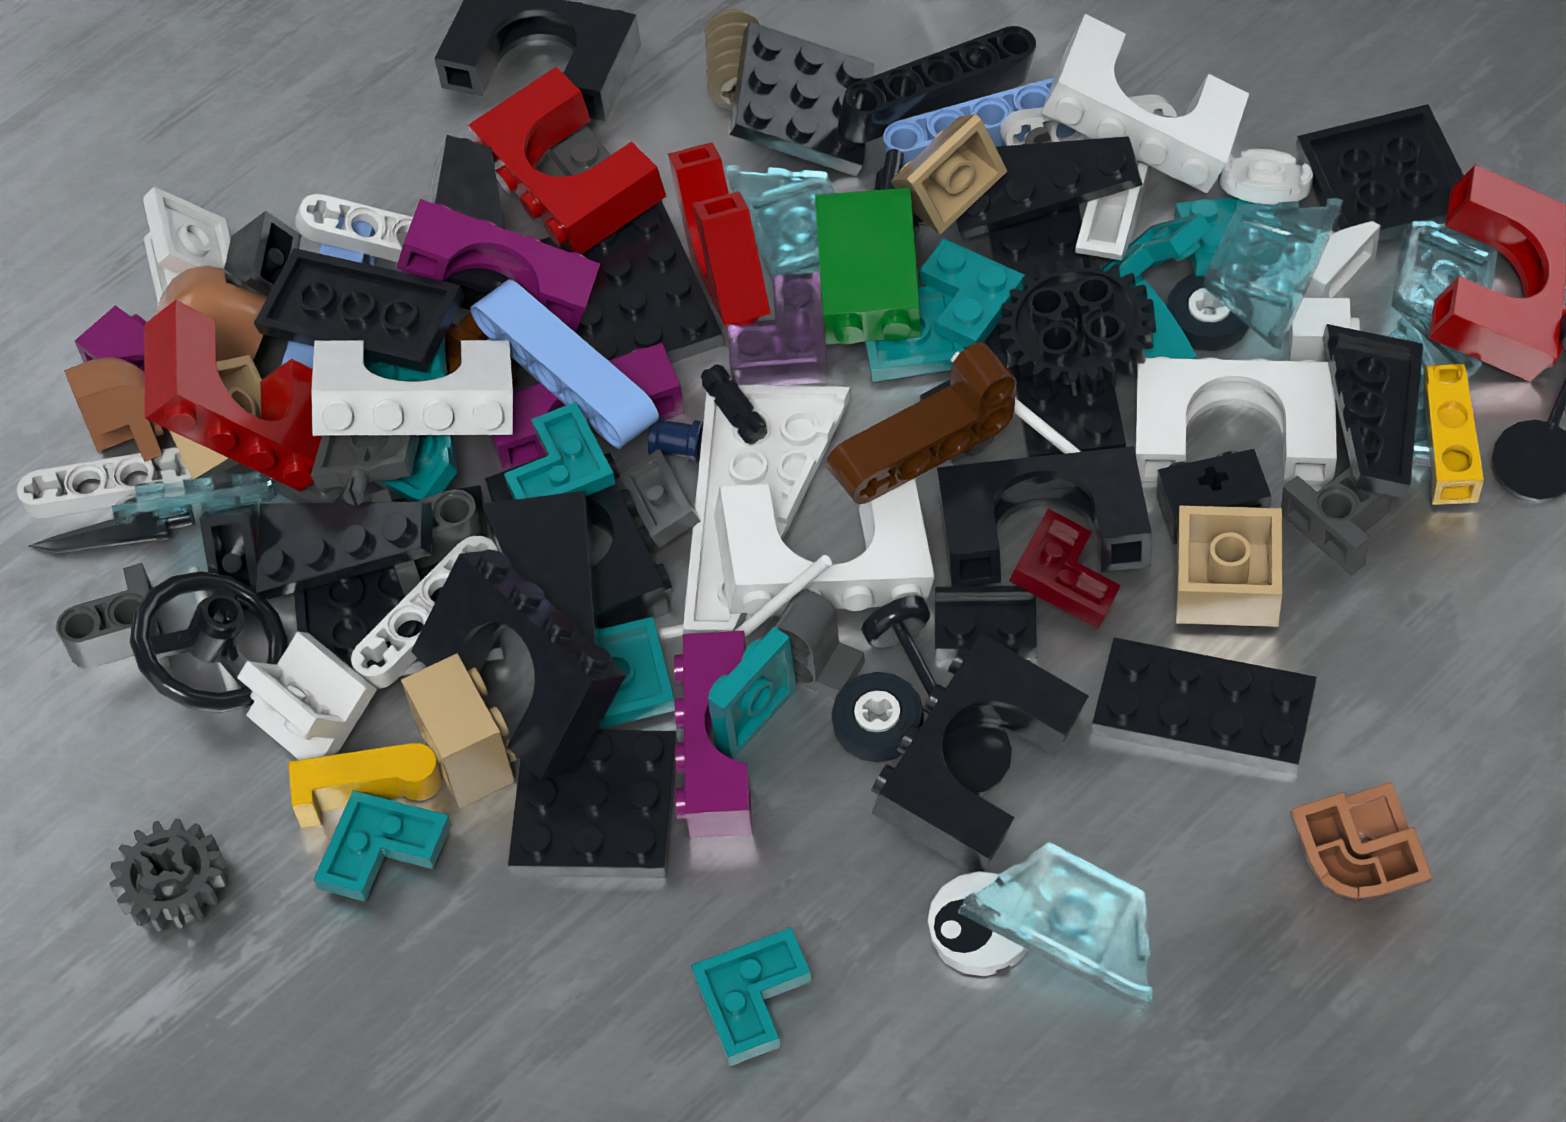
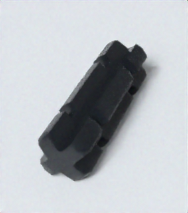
(734, 404)

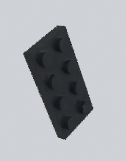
(345, 300)
(1204, 705)

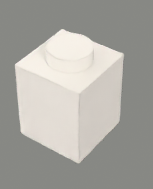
(1309, 326)

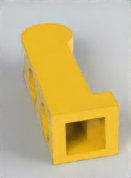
(1451, 436)
(382, 772)

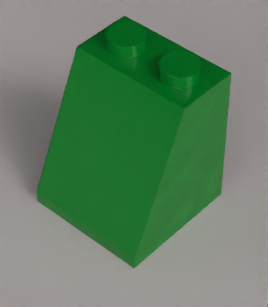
(867, 266)

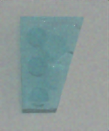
(244, 489)

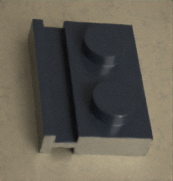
(996, 611)

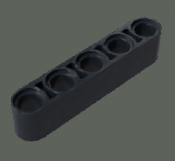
(936, 82)

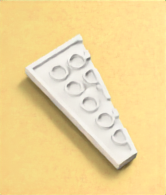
(798, 434)

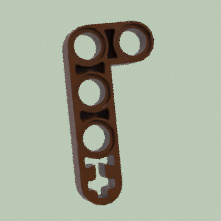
(931, 431)

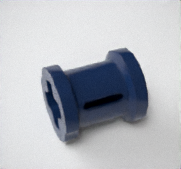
(676, 438)

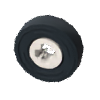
(1204, 330)
(877, 694)

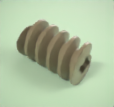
(723, 52)

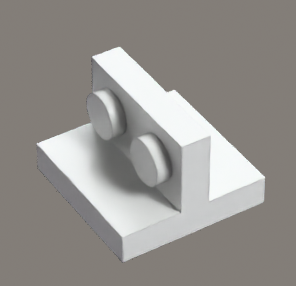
(182, 238)
(306, 698)

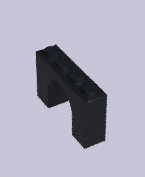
(486, 30)
(1096, 484)
(626, 577)
(571, 672)
(986, 687)

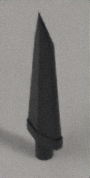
(105, 534)

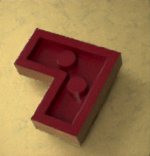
(1053, 574)

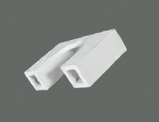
(1092, 103)
(1291, 393)
(357, 402)
(761, 565)

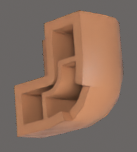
(231, 307)
(113, 404)
(1361, 844)

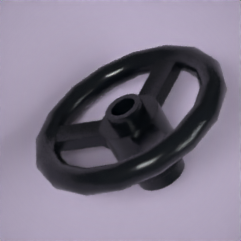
(209, 637)

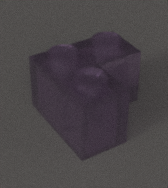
(787, 348)

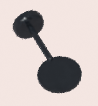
(1532, 453)
(974, 752)

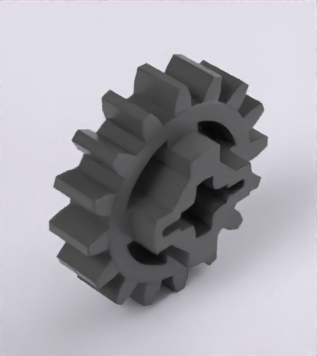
(168, 875)

